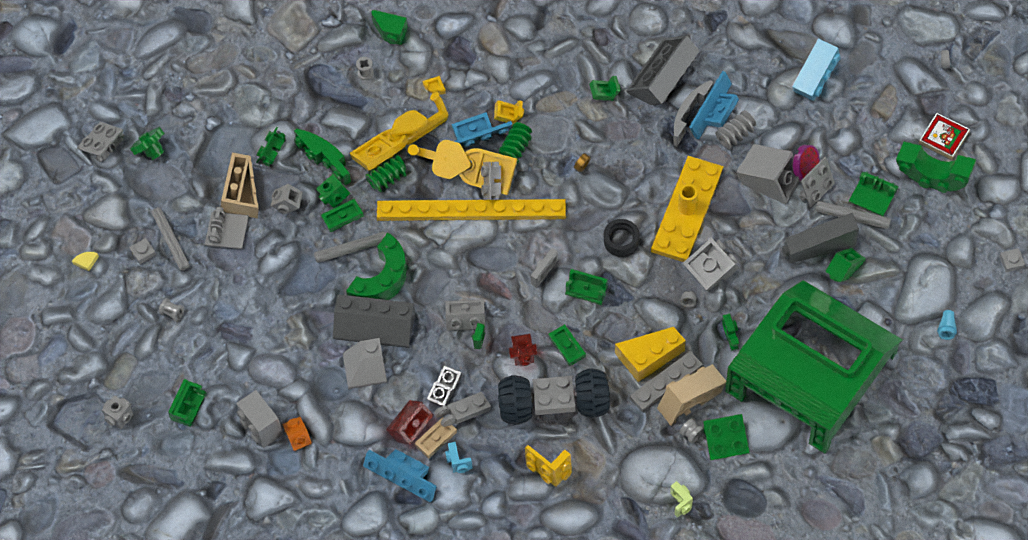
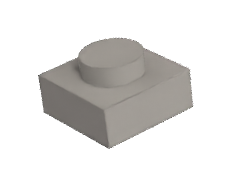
(142, 251)
(1012, 260)

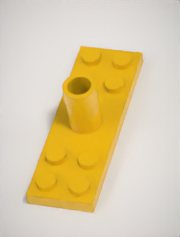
(687, 209)

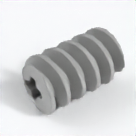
(731, 131)

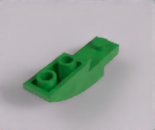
(323, 151)

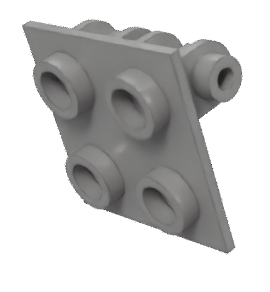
(102, 140)
(816, 183)
(226, 229)

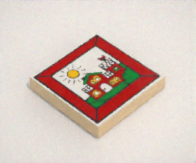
(944, 136)

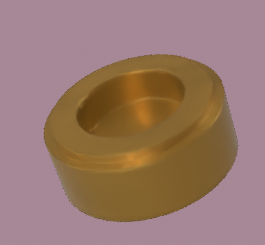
(582, 162)

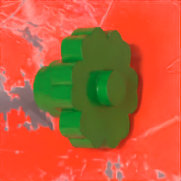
(149, 144)

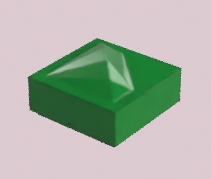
(478, 336)

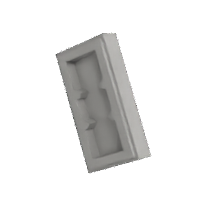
(543, 267)

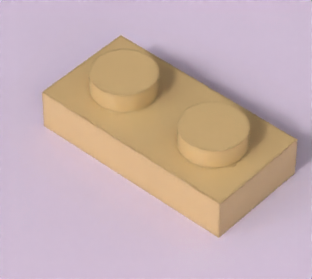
(435, 438)

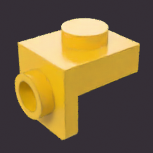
(508, 112)

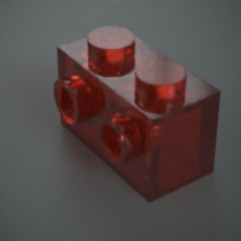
(409, 422)

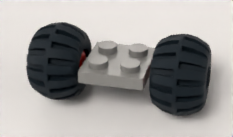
(553, 396)

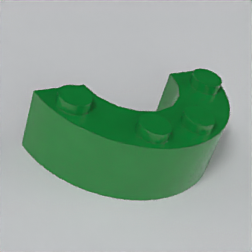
(932, 172)
(390, 279)

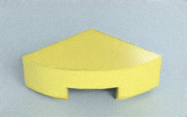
(85, 260)

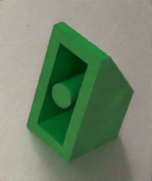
(390, 26)
(844, 265)

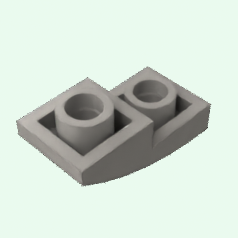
(445, 386)

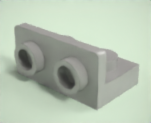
(464, 314)

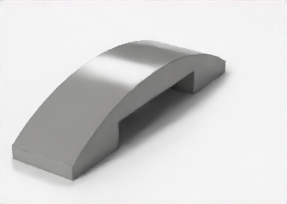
(698, 95)

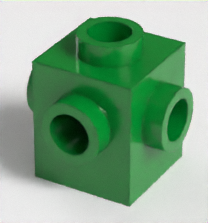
(332, 191)

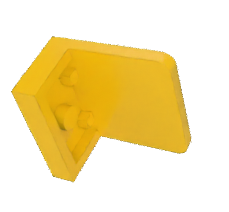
(552, 472)

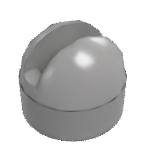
(685, 299)

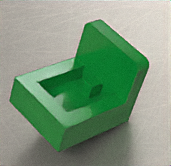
(605, 89)

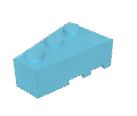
(816, 70)

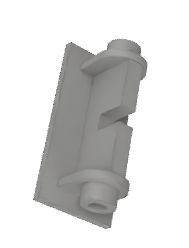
(490, 173)

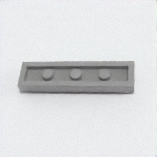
(655, 388)

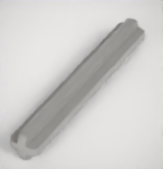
(860, 216)
(170, 238)
(349, 247)

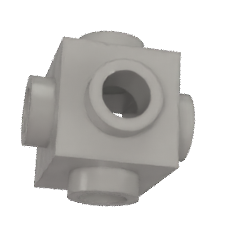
(286, 199)
(117, 412)

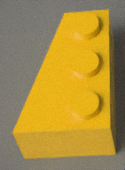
(650, 352)

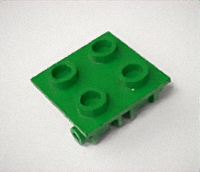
(873, 193)
(726, 437)

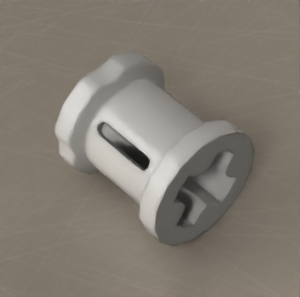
(365, 68)
(171, 309)

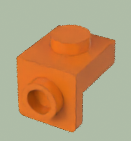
(297, 433)

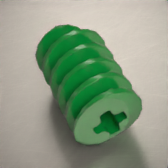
(516, 141)
(386, 173)

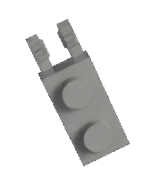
(463, 409)

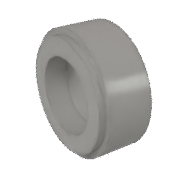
(945, 61)

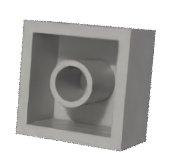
(259, 419)

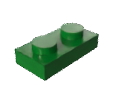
(342, 215)
(567, 345)

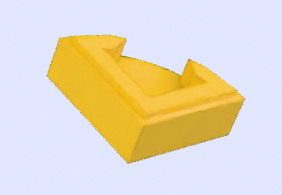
(434, 85)

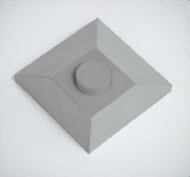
(364, 364)

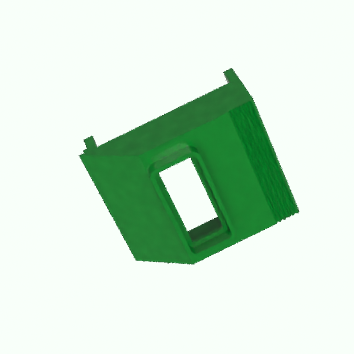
(802, 378)

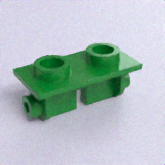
(267, 153)

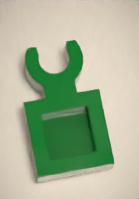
(730, 327)

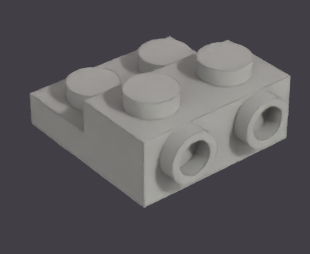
(711, 264)

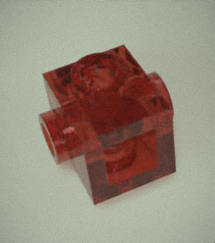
(522, 350)

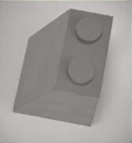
(769, 172)

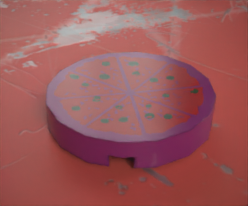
(805, 160)

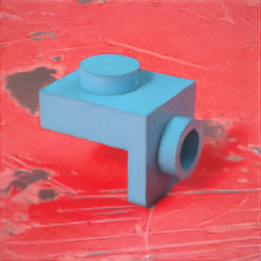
(461, 465)

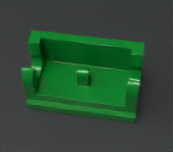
(586, 287)
(187, 403)

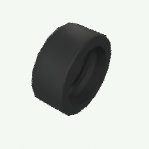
(621, 224)

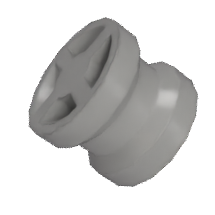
(691, 431)

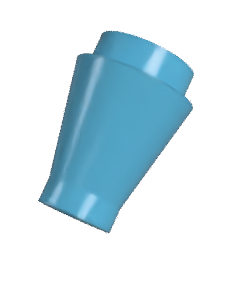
(947, 326)

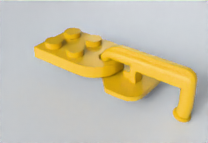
(404, 132)
(452, 161)

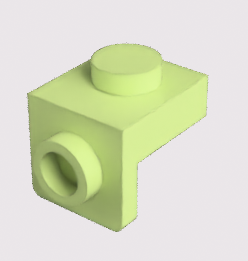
(683, 496)

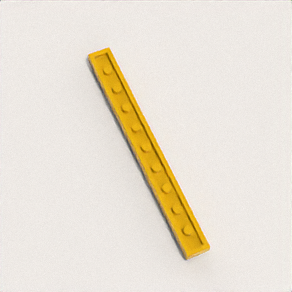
(471, 209)

